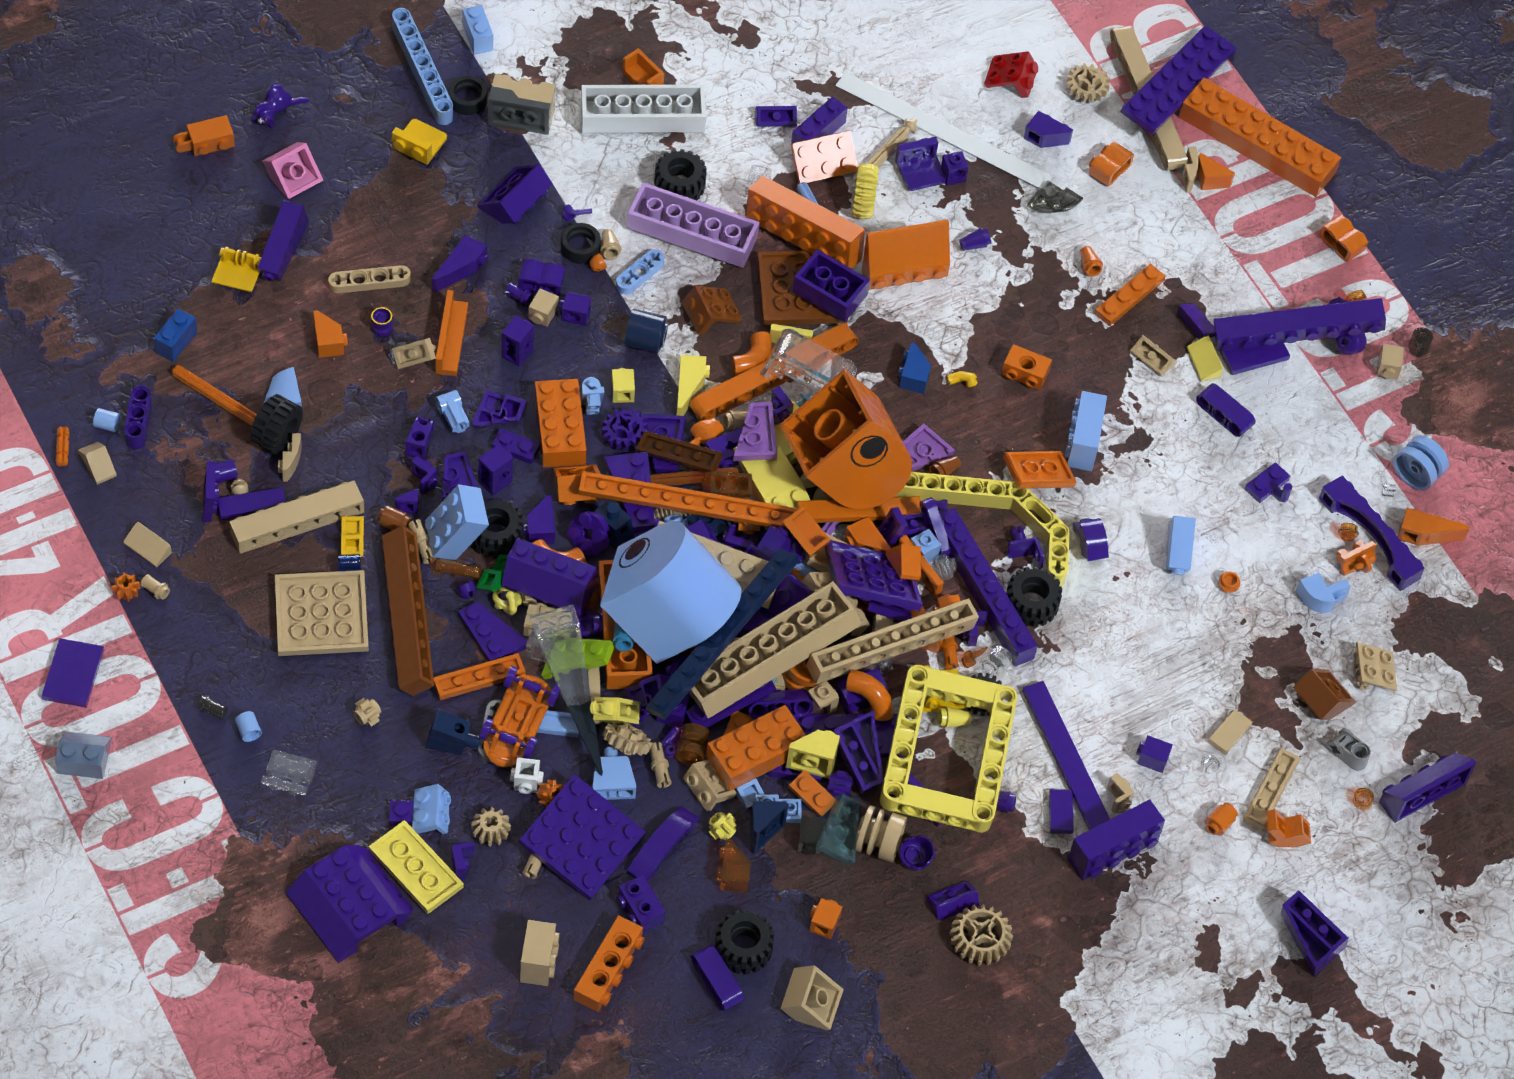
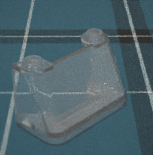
(804, 361)

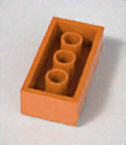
(560, 423)
(754, 747)

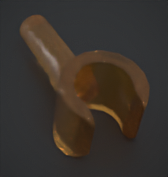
(969, 657)

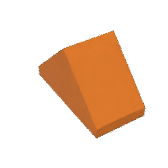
(1213, 174)
(906, 561)

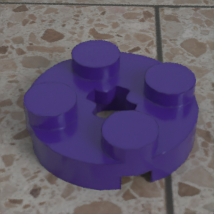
(578, 533)

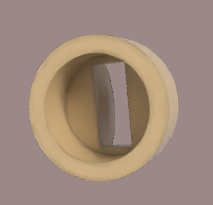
(239, 486)

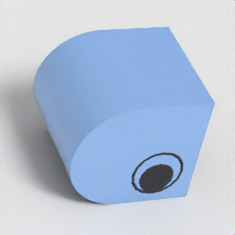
(668, 591)

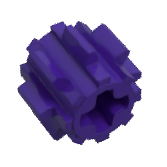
(840, 783)

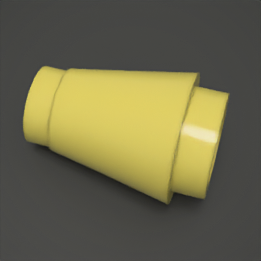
(952, 717)

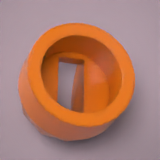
(597, 263)

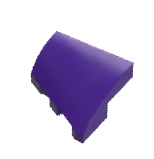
(499, 409)
(645, 692)

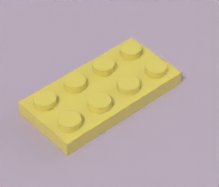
(416, 867)

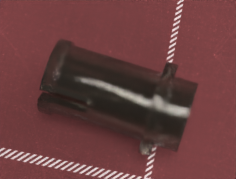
(212, 707)

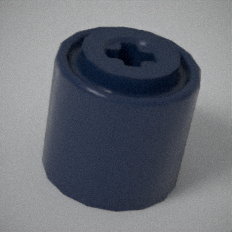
(646, 331)

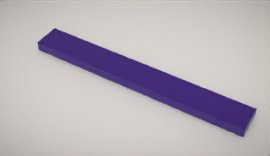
(1066, 754)

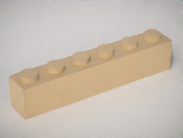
(296, 516)

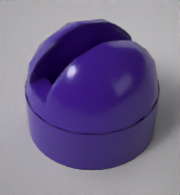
(467, 590)

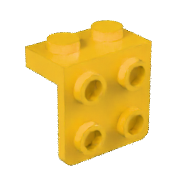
(418, 140)

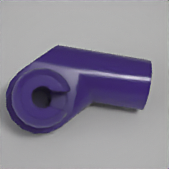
(668, 742)

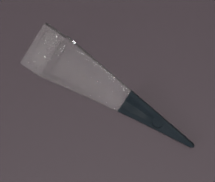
(562, 647)

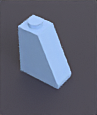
(1180, 544)

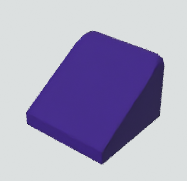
(408, 502)

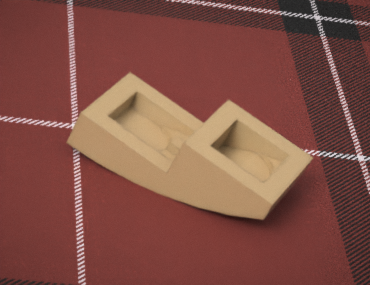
(1190, 169)

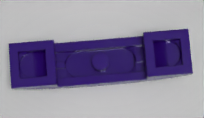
(662, 842)

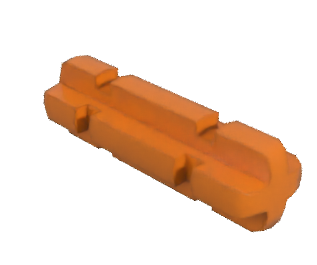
(62, 446)

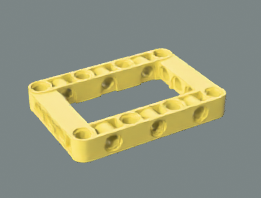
(934, 804)

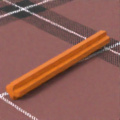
(214, 394)

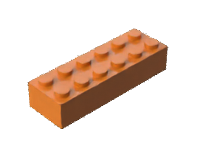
(804, 222)
(624, 667)

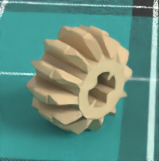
(491, 826)

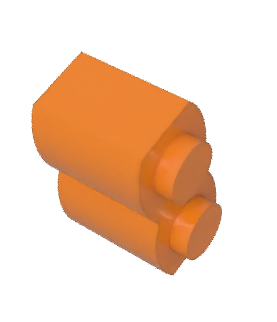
(1110, 163)
(1344, 238)

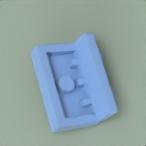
(431, 809)

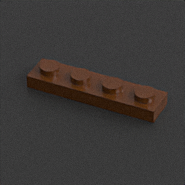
(679, 452)

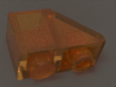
(735, 868)

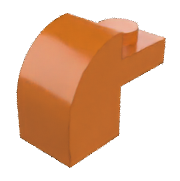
(1288, 831)

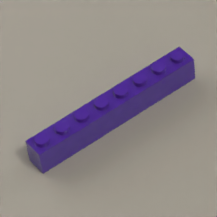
(1299, 324)
(988, 591)

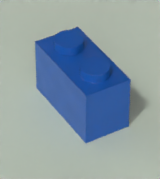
(175, 335)

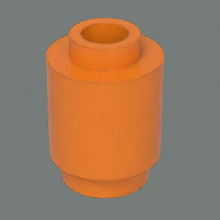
(1221, 819)

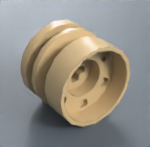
(880, 834)

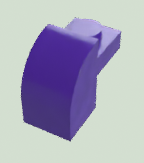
(1092, 538)

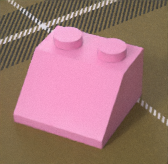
(293, 169)

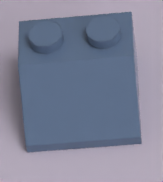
(82, 755)

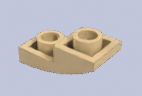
(291, 457)

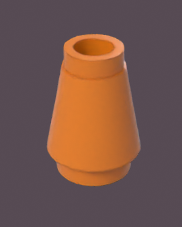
(1091, 262)

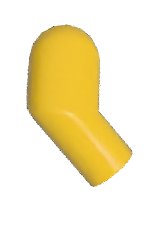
(960, 376)

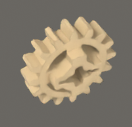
(1088, 83)
(627, 739)

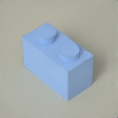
(477, 29)

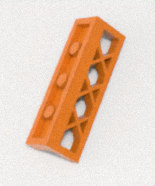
(451, 335)

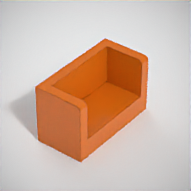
(641, 69)
(806, 531)

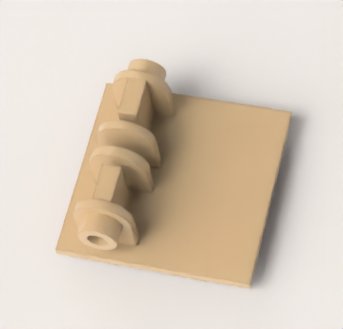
(1374, 667)

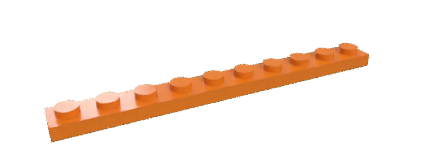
(683, 500)

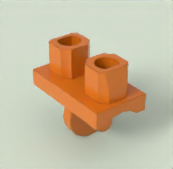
(1359, 558)

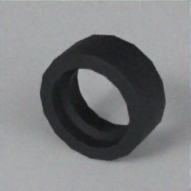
(467, 83)
(583, 230)

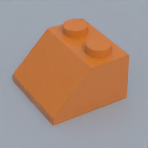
(568, 482)

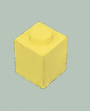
(623, 385)

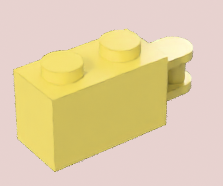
(615, 710)

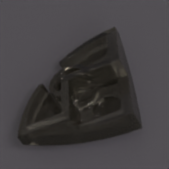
(1054, 199)

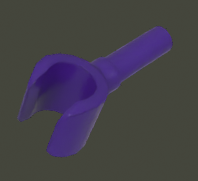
(570, 213)

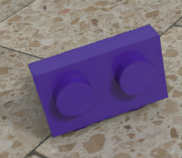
(920, 164)

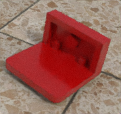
(1013, 69)

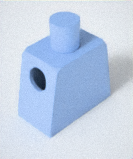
(617, 777)

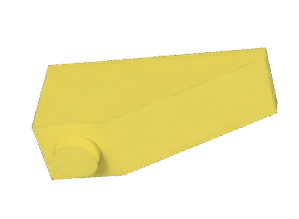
(691, 380)

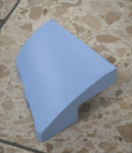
(286, 385)

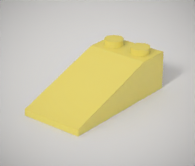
(775, 480)

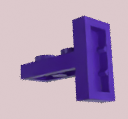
(897, 525)

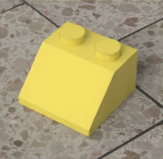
(814, 753)

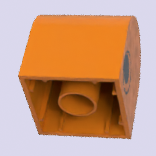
(849, 444)

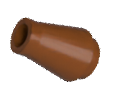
(945, 466)

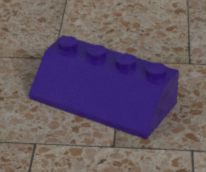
(549, 576)
(1426, 786)

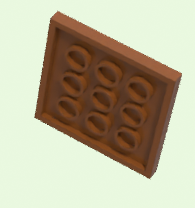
(778, 300)

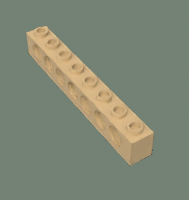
(892, 641)

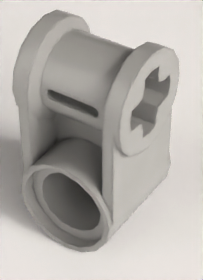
(1348, 747)

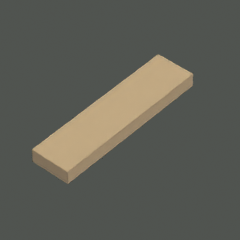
(1271, 788)

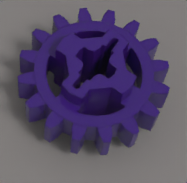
(624, 428)

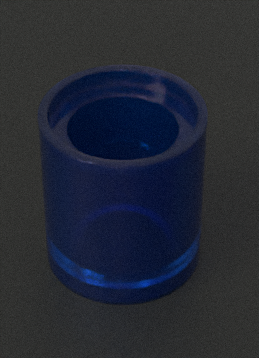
(349, 562)

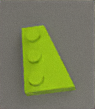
(596, 654)

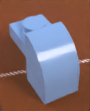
(1318, 595)

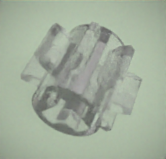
(944, 566)

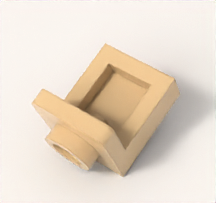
(825, 697)
(1122, 791)

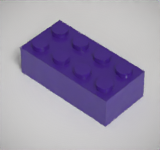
(1116, 840)

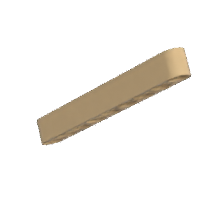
(1138, 74)

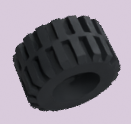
(681, 164)
(276, 423)
(499, 542)
(1035, 582)
(748, 925)

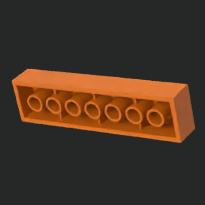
(1259, 137)

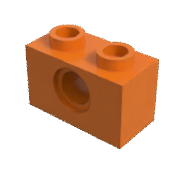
(1036, 367)

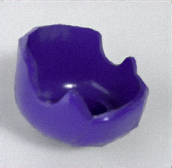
(916, 852)

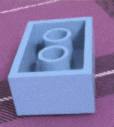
(1085, 430)
(456, 522)

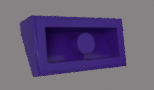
(776, 116)
(1195, 320)
(953, 900)

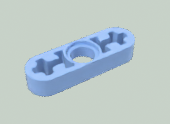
(638, 280)

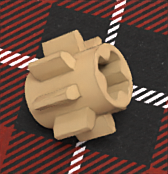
(367, 712)

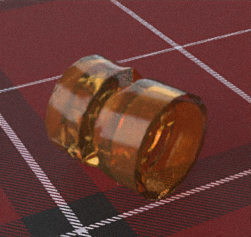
(692, 743)

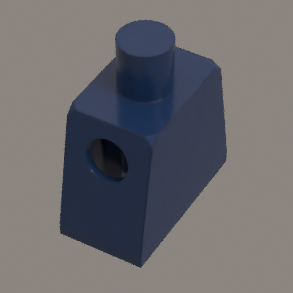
(619, 523)
(451, 734)

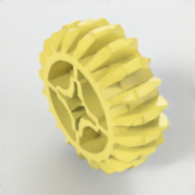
(865, 191)

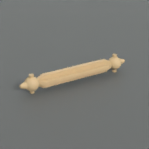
(891, 145)

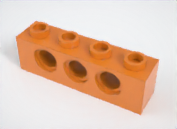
(621, 932)

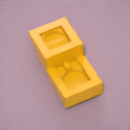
(352, 535)

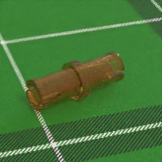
(458, 568)

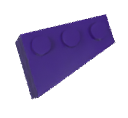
(860, 752)
(1312, 932)

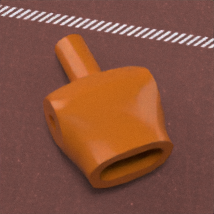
(706, 430)

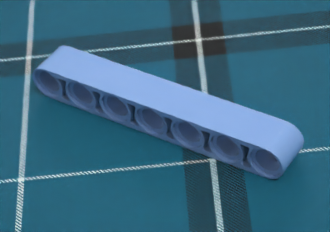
(422, 66)

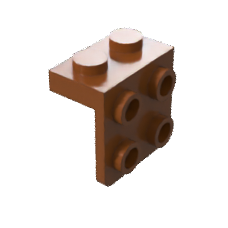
(709, 305)

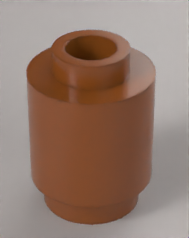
(393, 518)

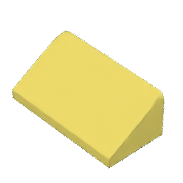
(1205, 359)

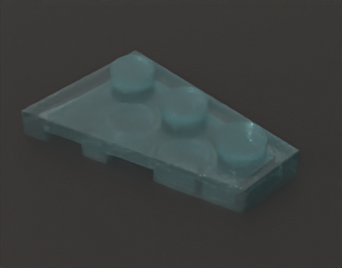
(840, 830)

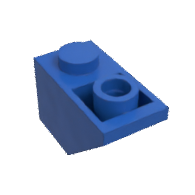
(915, 371)

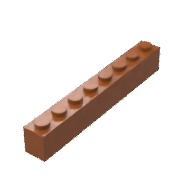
(407, 611)

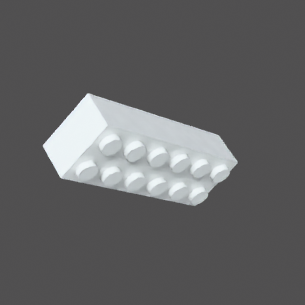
(642, 108)

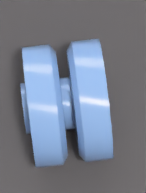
(1421, 462)

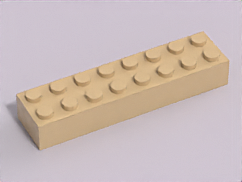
(775, 648)

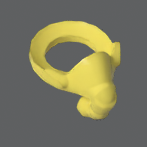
(510, 605)

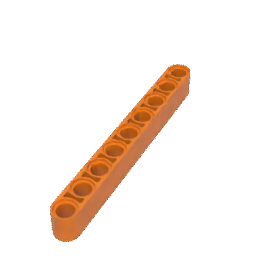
(752, 384)

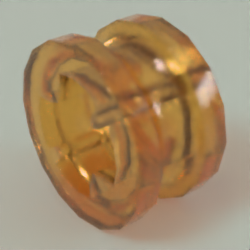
(1365, 792)

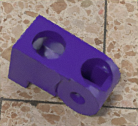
(419, 438)

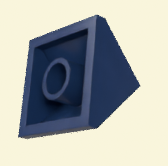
(766, 821)

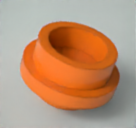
(1229, 582)

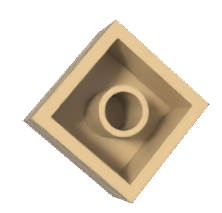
(539, 953)

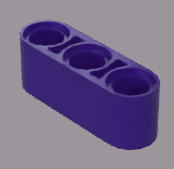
(140, 409)
(1225, 410)
(788, 697)
(717, 977)

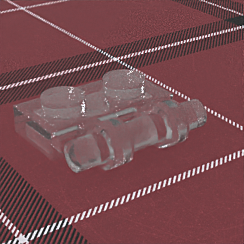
(290, 767)

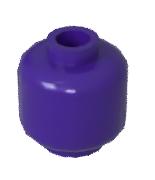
(1351, 344)

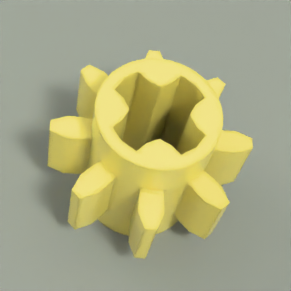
(722, 826)

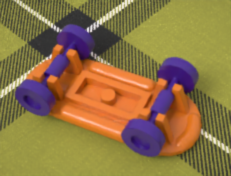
(517, 719)

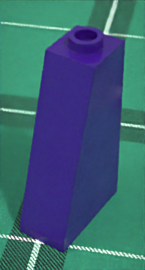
(283, 241)

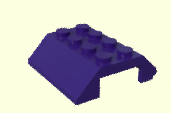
(347, 899)

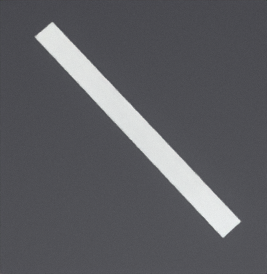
(944, 130)

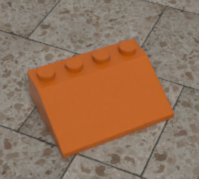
(907, 254)

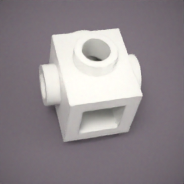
(526, 775)

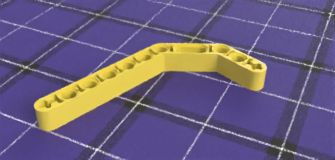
(1004, 500)

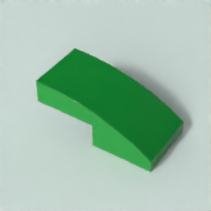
(492, 579)

